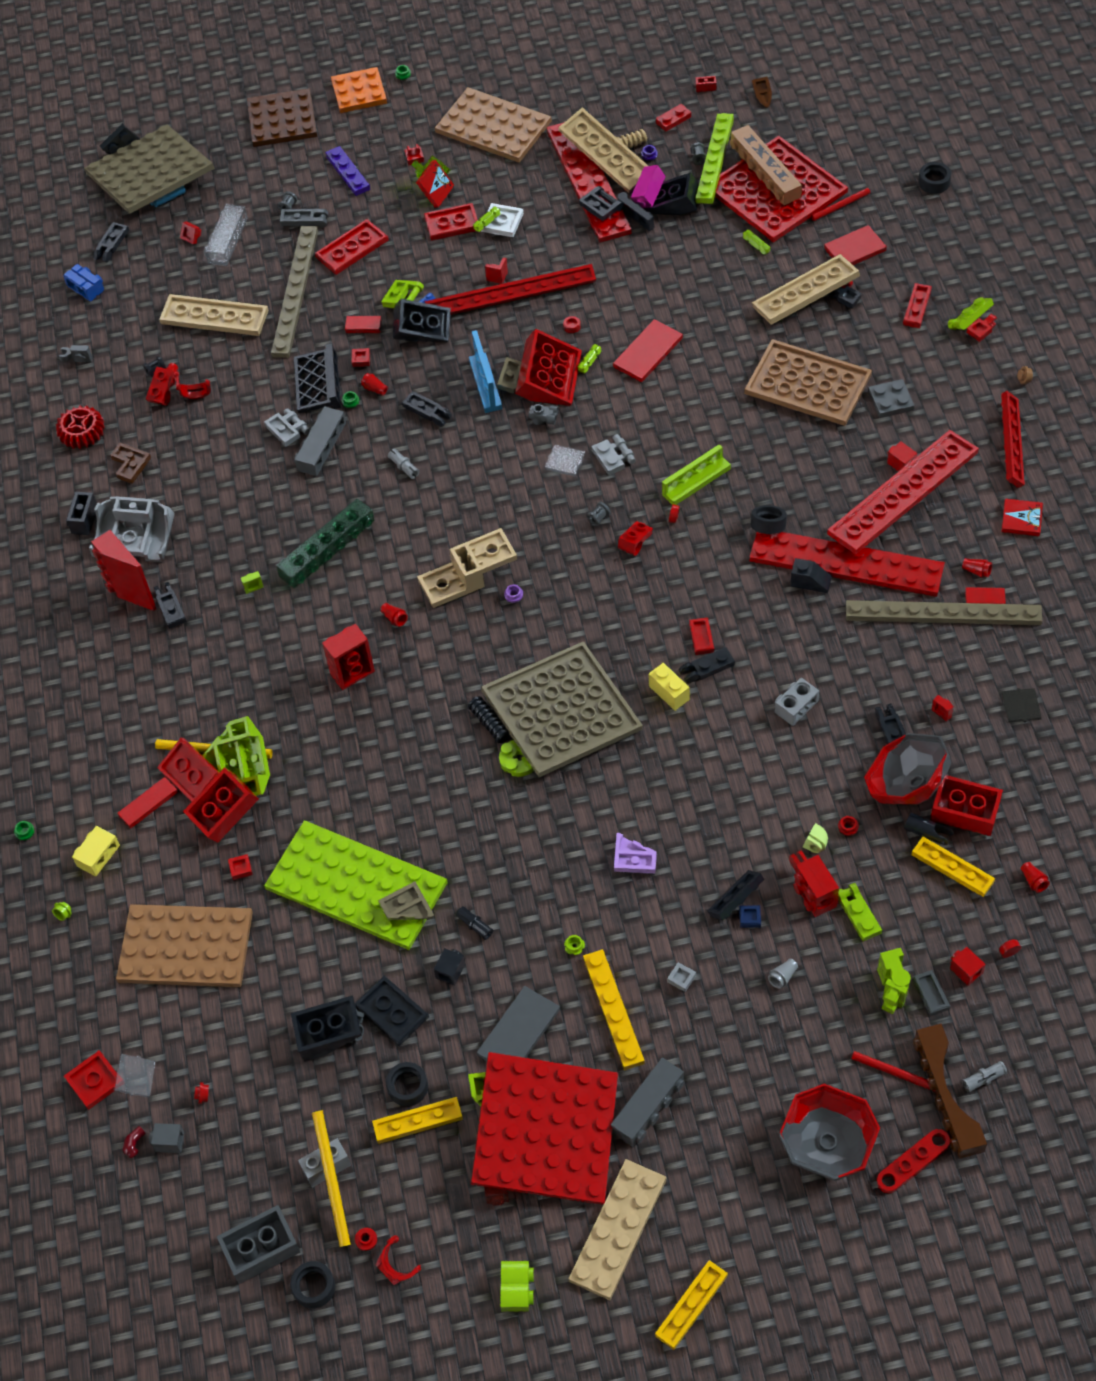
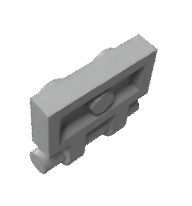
(283, 430)
(608, 457)

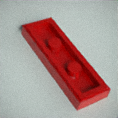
(917, 305)
(147, 802)

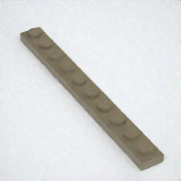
(294, 292)
(943, 612)

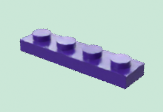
(347, 171)

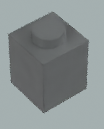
(167, 1138)

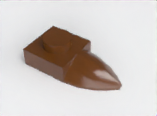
(762, 90)

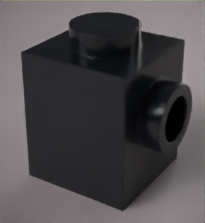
(449, 966)

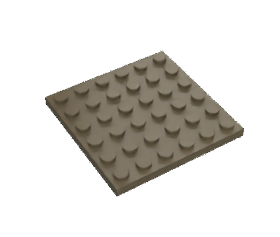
(148, 168)
(561, 708)

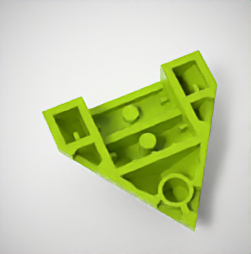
(241, 752)

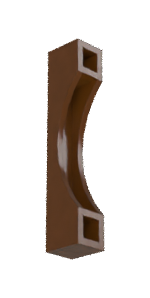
(964, 1131)

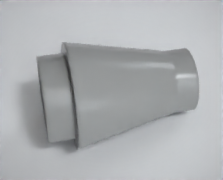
(782, 974)

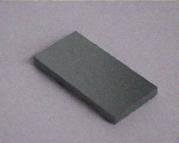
(520, 1025)

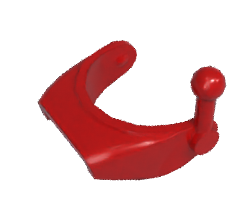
(184, 389)
(384, 1266)

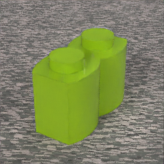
(515, 1286)

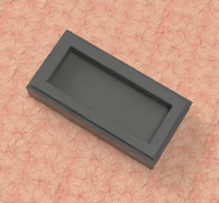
(931, 993)

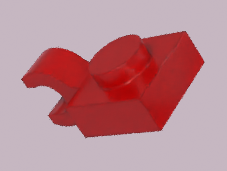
(982, 328)

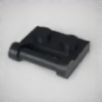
(598, 206)

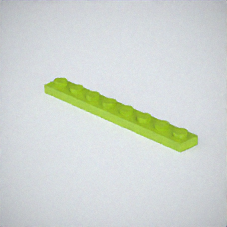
(714, 158)

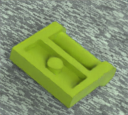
(399, 291)

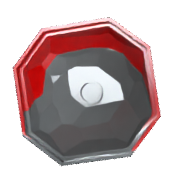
(908, 769)
(829, 1132)

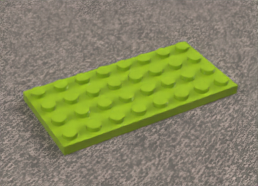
(348, 880)

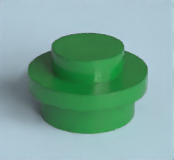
(402, 72)
(350, 399)
(24, 830)

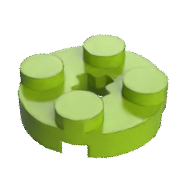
(511, 765)

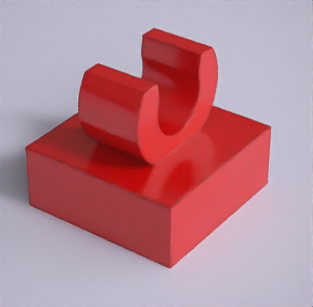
(414, 154)
(190, 232)

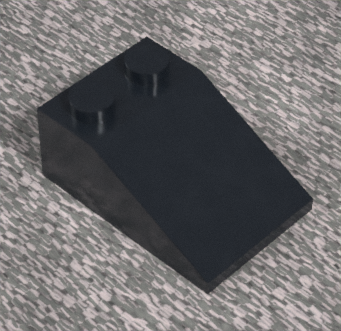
(676, 196)
(420, 322)
(325, 1027)

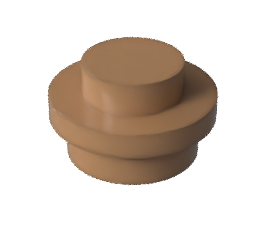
(1025, 375)

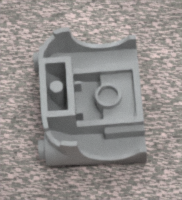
(138, 523)

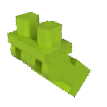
(894, 979)

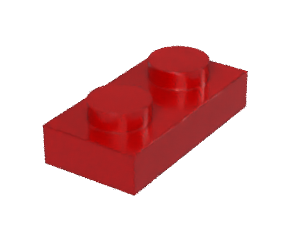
(673, 117)

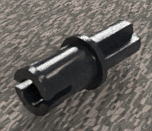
(474, 922)

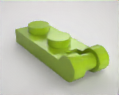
(970, 314)
(859, 913)

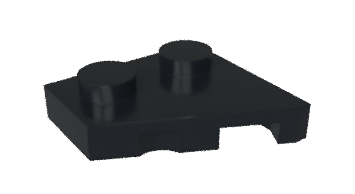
(119, 138)

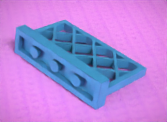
(484, 377)

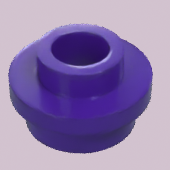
(649, 152)

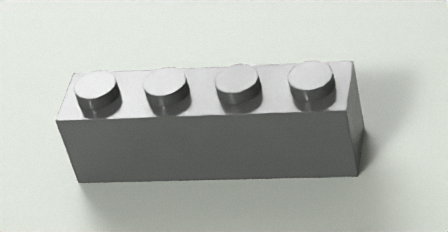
(320, 441)
(647, 1102)

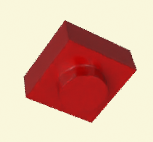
(360, 357)
(942, 707)
(240, 867)

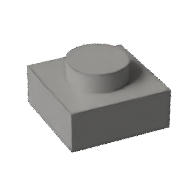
(681, 977)

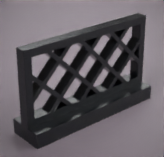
(331, 373)

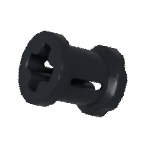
(150, 367)

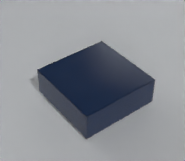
(750, 916)

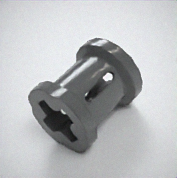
(699, 156)
(288, 200)
(598, 514)

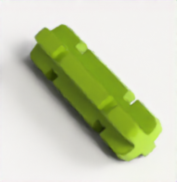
(486, 219)
(756, 242)
(589, 358)

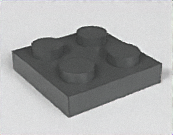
(891, 398)

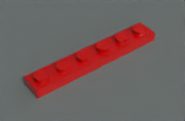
(1012, 439)

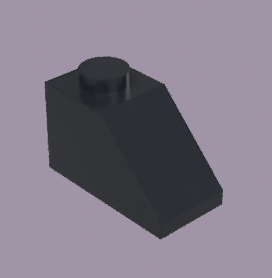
(809, 576)

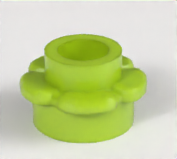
(61, 911)
(570, 941)

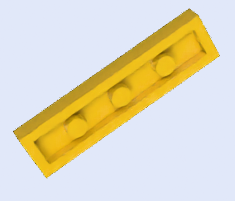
(953, 866)
(417, 1120)
(691, 1305)

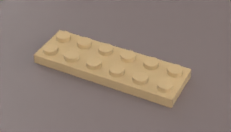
(603, 149)
(805, 289)
(214, 315)
(617, 1229)

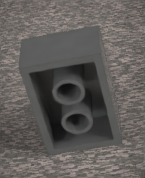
(258, 1244)

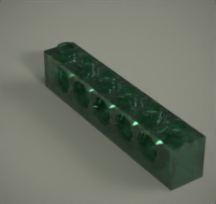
(325, 543)

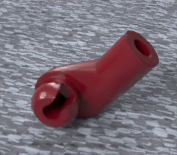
(130, 1142)

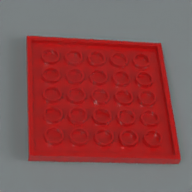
(757, 205)
(545, 1128)

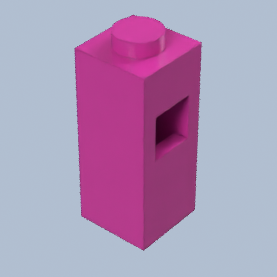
(648, 186)

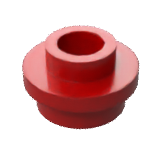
(851, 821)
(201, 1093)
(368, 1245)

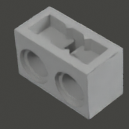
(799, 703)

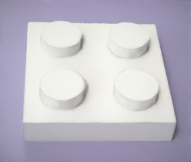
(506, 222)

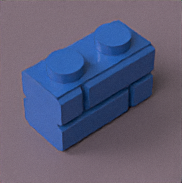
(84, 282)

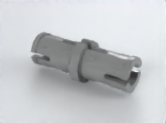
(403, 463)
(984, 1076)

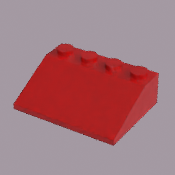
(548, 370)
(121, 571)

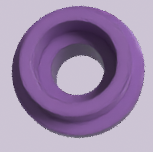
(513, 589)

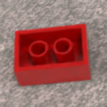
(348, 656)
(220, 805)
(966, 805)

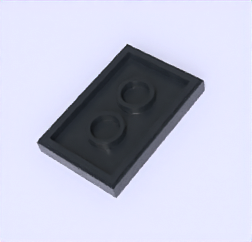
(391, 1010)

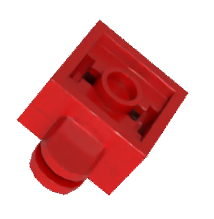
(814, 883)

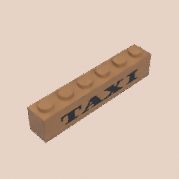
(766, 165)

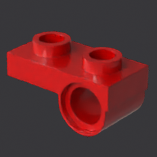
(159, 387)
(633, 538)

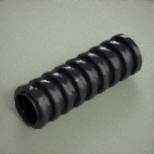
(489, 719)

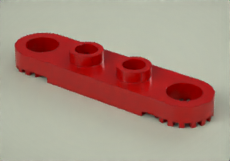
(913, 1161)

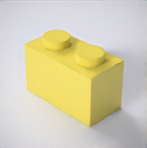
(669, 686)
(95, 850)

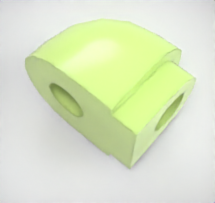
(816, 839)

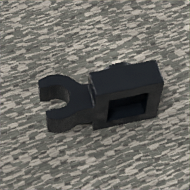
(846, 296)

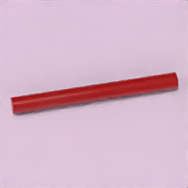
(840, 204)
(890, 1069)

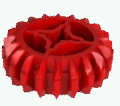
(80, 427)

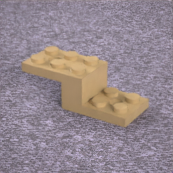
(467, 567)

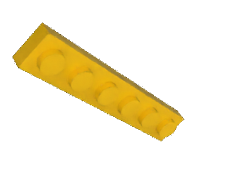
(613, 1010)

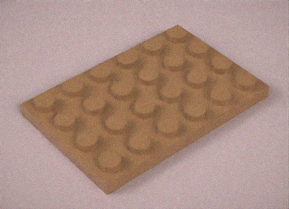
(493, 124)
(808, 382)
(185, 945)

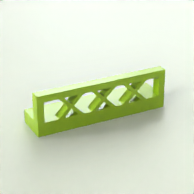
(696, 475)

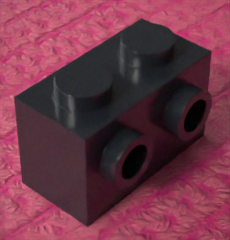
(81, 513)

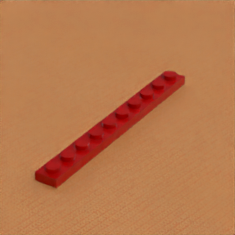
(517, 289)

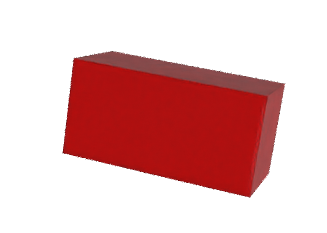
(705, 83)

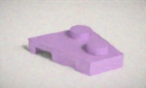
(633, 857)

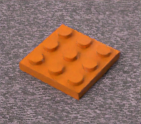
(358, 90)

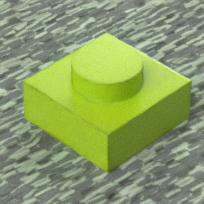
(252, 582)

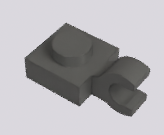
(79, 353)

